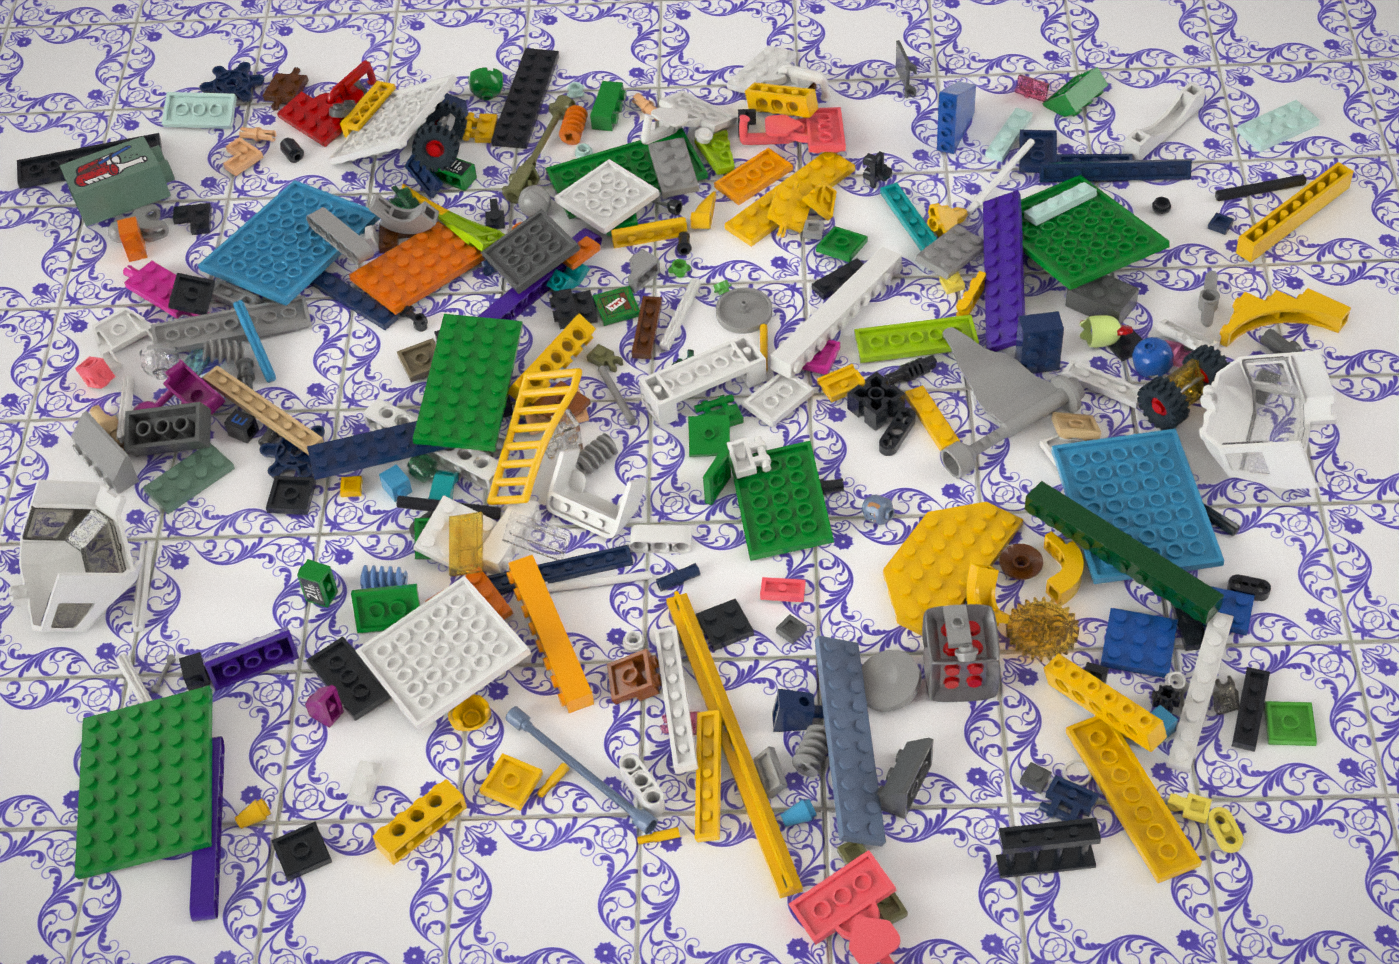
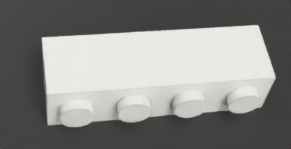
(499, 553)

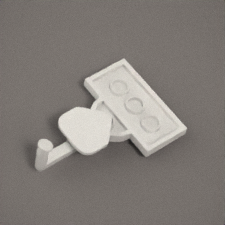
(774, 68)
(684, 110)

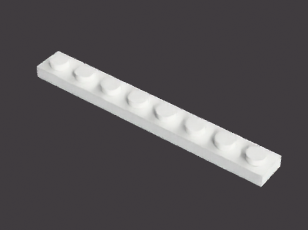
(1199, 693)
(676, 700)

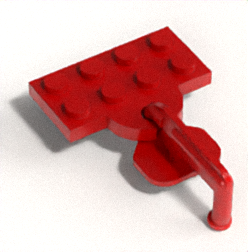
(312, 114)

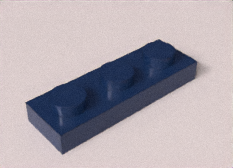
(425, 178)

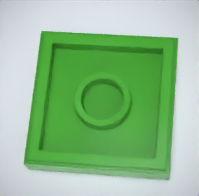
(1290, 723)

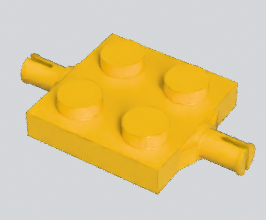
(788, 209)

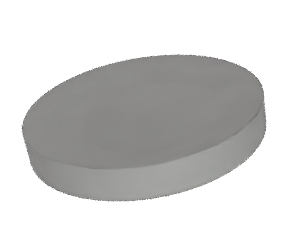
(743, 310)
(890, 680)

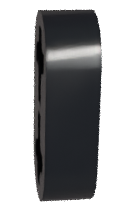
(1250, 586)

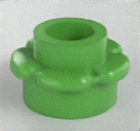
(722, 287)

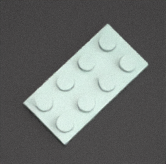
(199, 110)
(1278, 125)

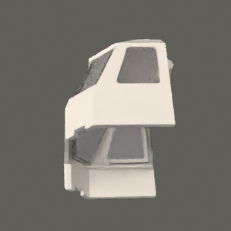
(1264, 416)

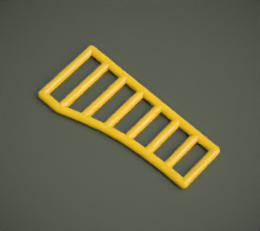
(540, 445)

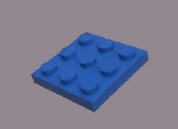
(1139, 643)

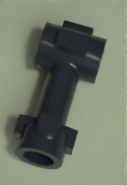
(419, 320)

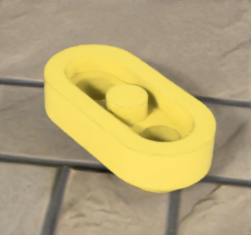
(1225, 832)

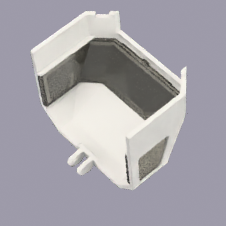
(72, 555)

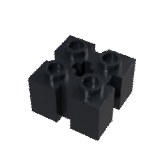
(875, 401)

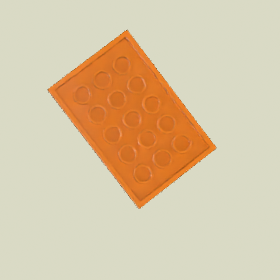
(416, 267)

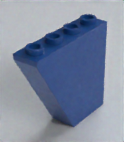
(954, 114)

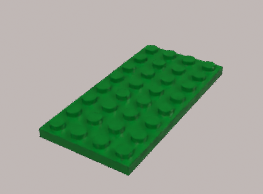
(630, 156)
(468, 383)

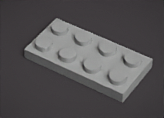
(673, 167)
(951, 251)

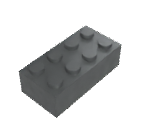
(167, 429)

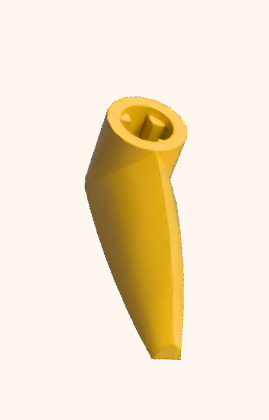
(704, 212)

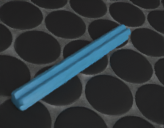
(254, 341)

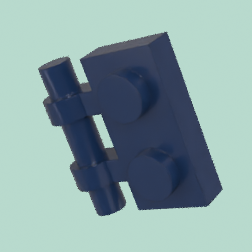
(1071, 796)

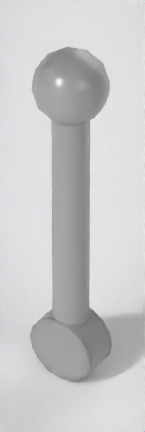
(170, 660)

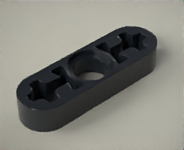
(897, 439)

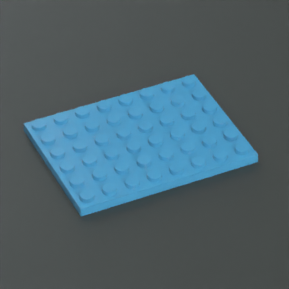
(277, 248)
(1143, 490)

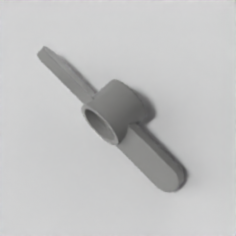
(1209, 299)

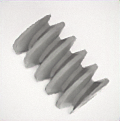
(224, 350)
(595, 452)
(811, 751)

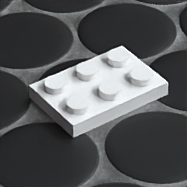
(778, 398)

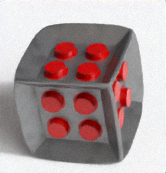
(955, 680)

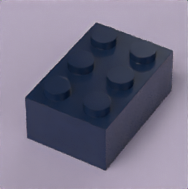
(1040, 341)

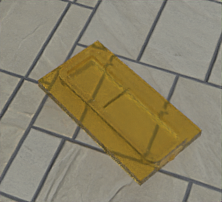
(466, 544)

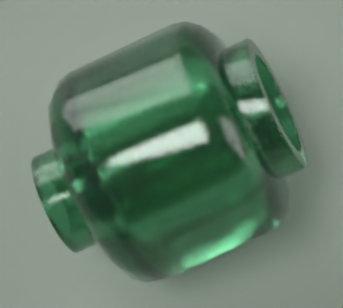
(422, 467)

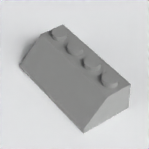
(103, 454)

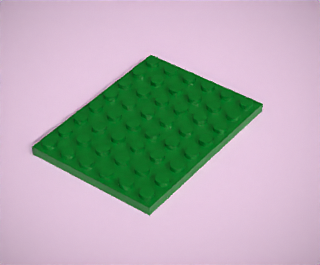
(1087, 238)
(145, 783)

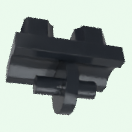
(877, 169)

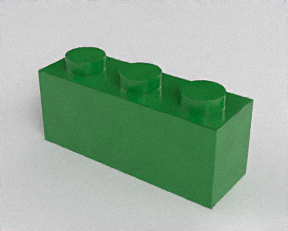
(607, 106)

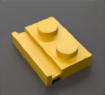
(839, 382)

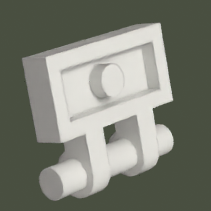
(742, 458)

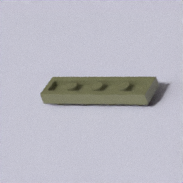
(891, 907)

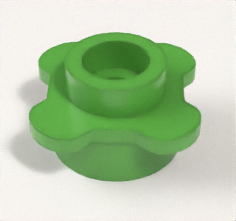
(679, 268)

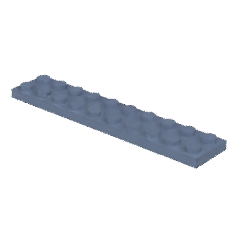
(849, 742)

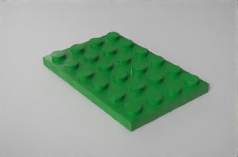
(785, 505)

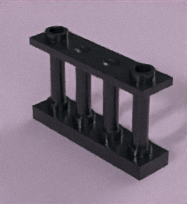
(1047, 847)

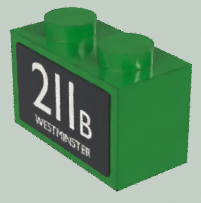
(459, 175)
(317, 583)

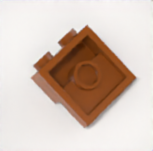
(634, 677)

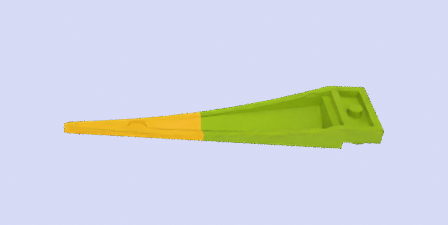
(469, 231)

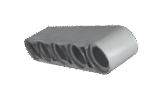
(340, 236)

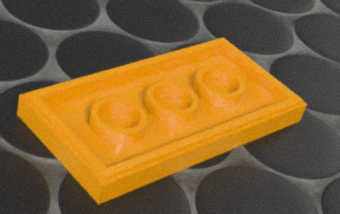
(753, 176)

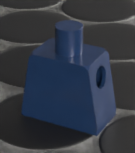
(794, 711)

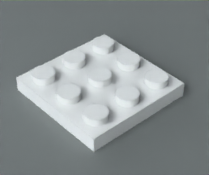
(435, 536)

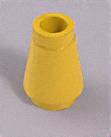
(253, 813)

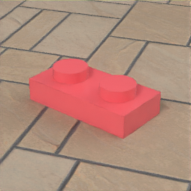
(782, 589)

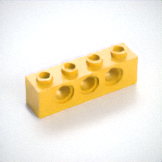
(782, 99)
(415, 833)

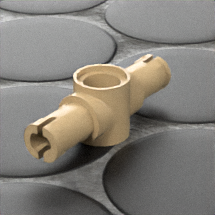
(107, 422)

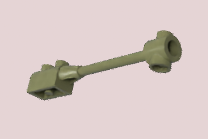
(526, 173)

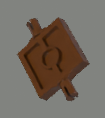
(285, 87)

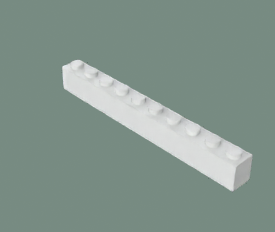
(836, 312)

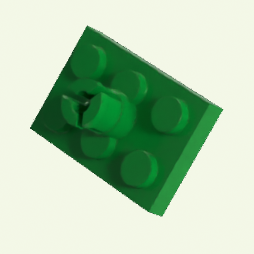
(383, 606)

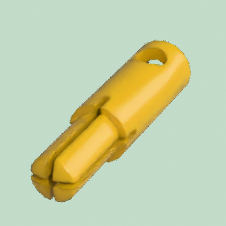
(553, 779)
(658, 836)

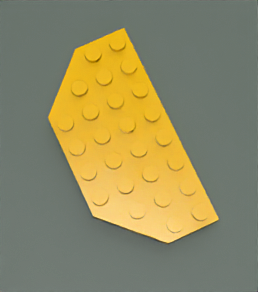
(937, 556)

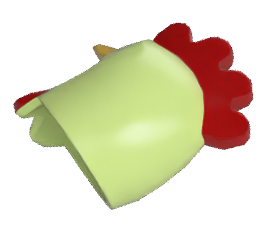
(1105, 330)

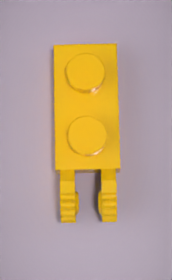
(970, 297)

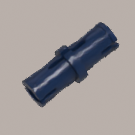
(678, 577)

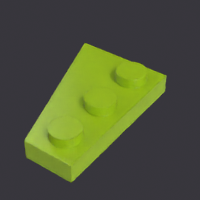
(718, 152)

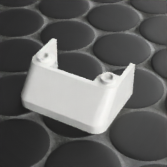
(572, 503)

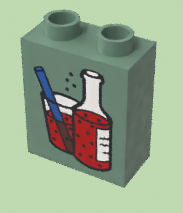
(118, 180)

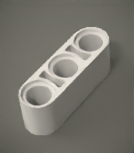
(661, 539)
(640, 775)

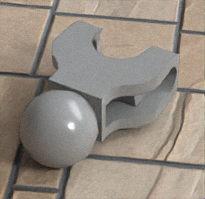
(146, 222)

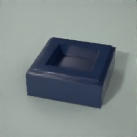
(1220, 223)

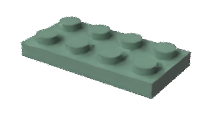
(188, 478)

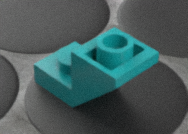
(568, 279)
(443, 484)

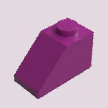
(325, 705)

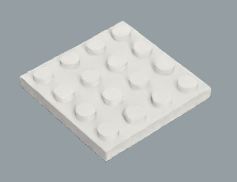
(607, 196)

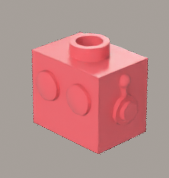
(95, 372)

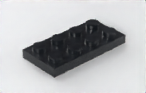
(355, 683)

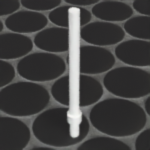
(978, 200)
(599, 581)

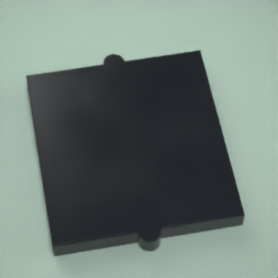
(1125, 345)

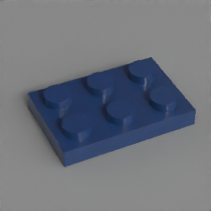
(1042, 151)

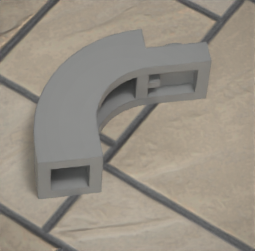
(404, 220)

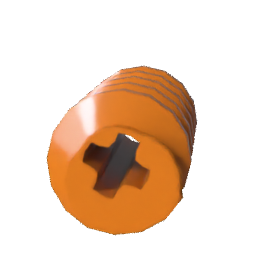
(573, 124)

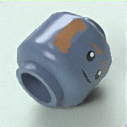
(878, 509)

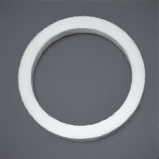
(1080, 763)

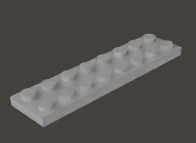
(266, 317)

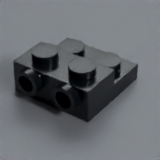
(570, 304)

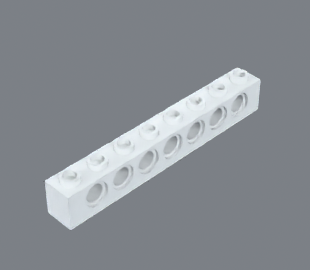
(471, 464)

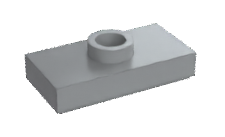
(957, 625)
(770, 772)

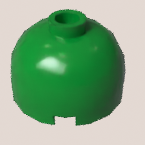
(485, 83)

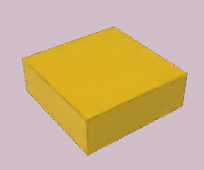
(351, 486)

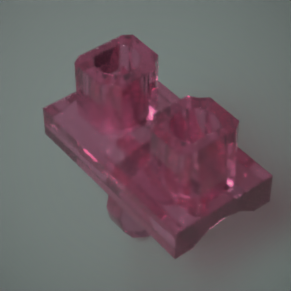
(1032, 88)

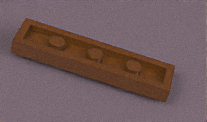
(646, 327)

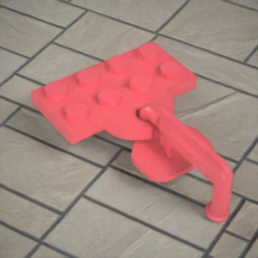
(821, 131)
(849, 906)

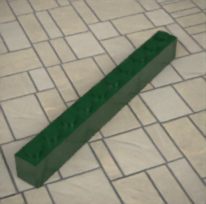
(1124, 552)

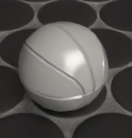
(533, 199)

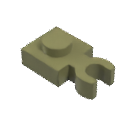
(604, 357)

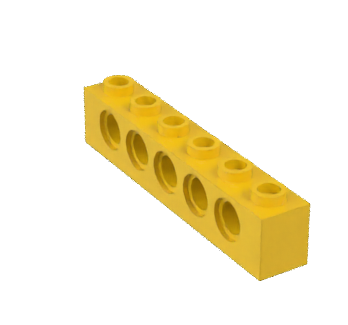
(557, 355)
(1105, 702)

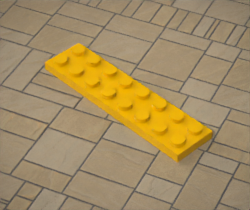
(752, 223)
(1133, 799)

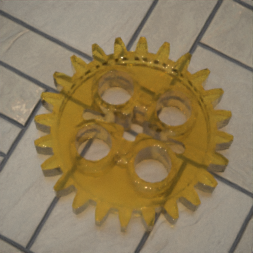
(1037, 623)

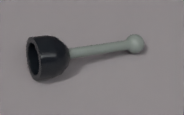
(673, 206)

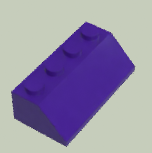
(251, 658)

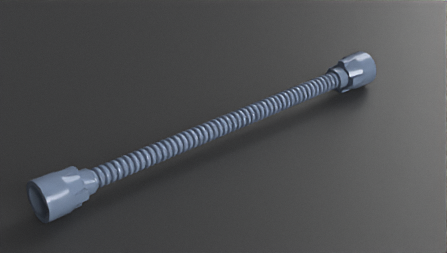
(641, 818)

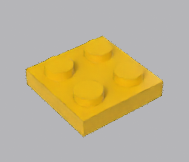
(511, 781)

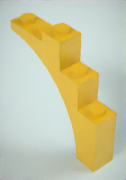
(1307, 308)

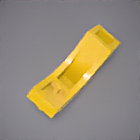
(1066, 582)
(981, 589)

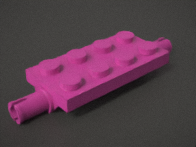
(154, 285)

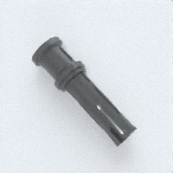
(245, 371)

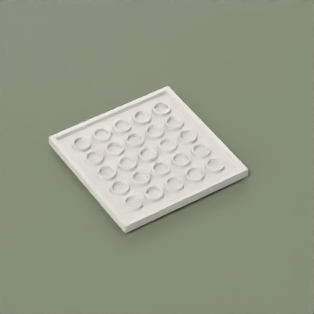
(394, 120)
(442, 653)

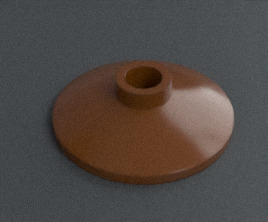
(1022, 555)

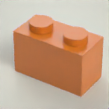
(132, 239)

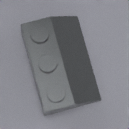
(906, 777)

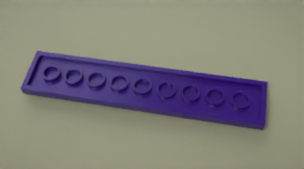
(1003, 269)

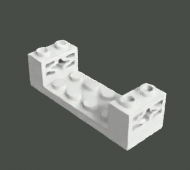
(699, 373)

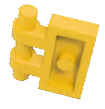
(485, 128)

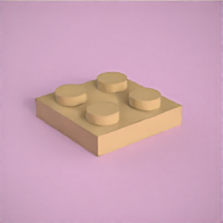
(1076, 426)

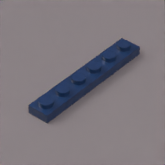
(354, 300)

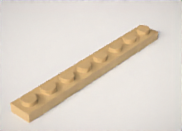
(262, 409)

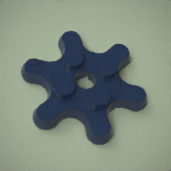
(238, 77)
(284, 457)

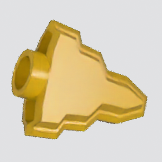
(944, 218)

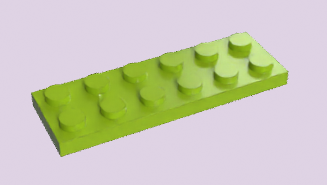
(910, 338)

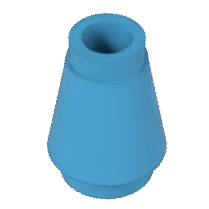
(799, 813)

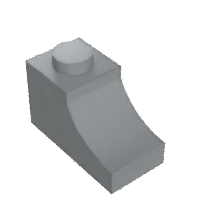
(643, 269)

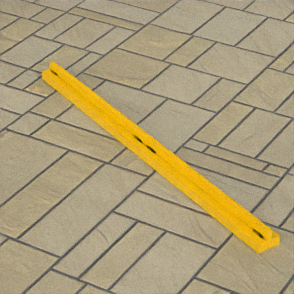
(739, 760)

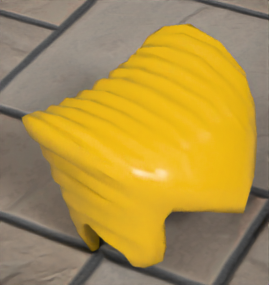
(470, 714)

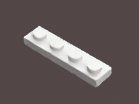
(1103, 383)

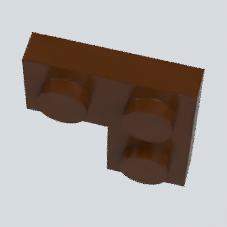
(390, 239)

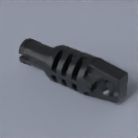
(911, 370)

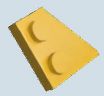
(821, 200)

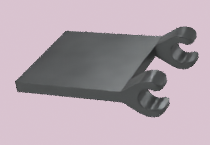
(903, 68)

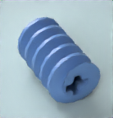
(376, 579)

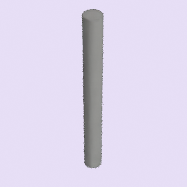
(617, 395)

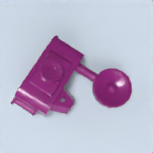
(187, 387)

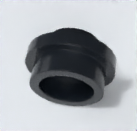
(1161, 205)

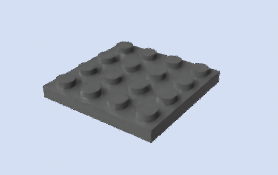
(530, 251)

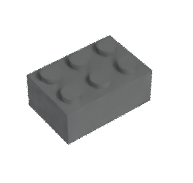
(1103, 297)

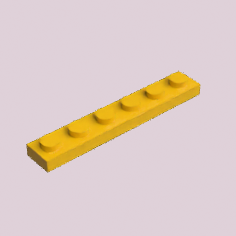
(708, 776)

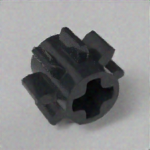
(1166, 697)

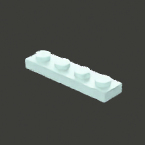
(1008, 134)
(1060, 203)

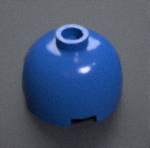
(1152, 357)

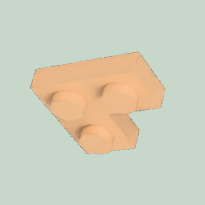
(243, 156)

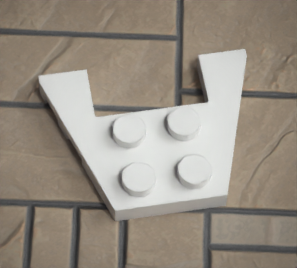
(118, 332)

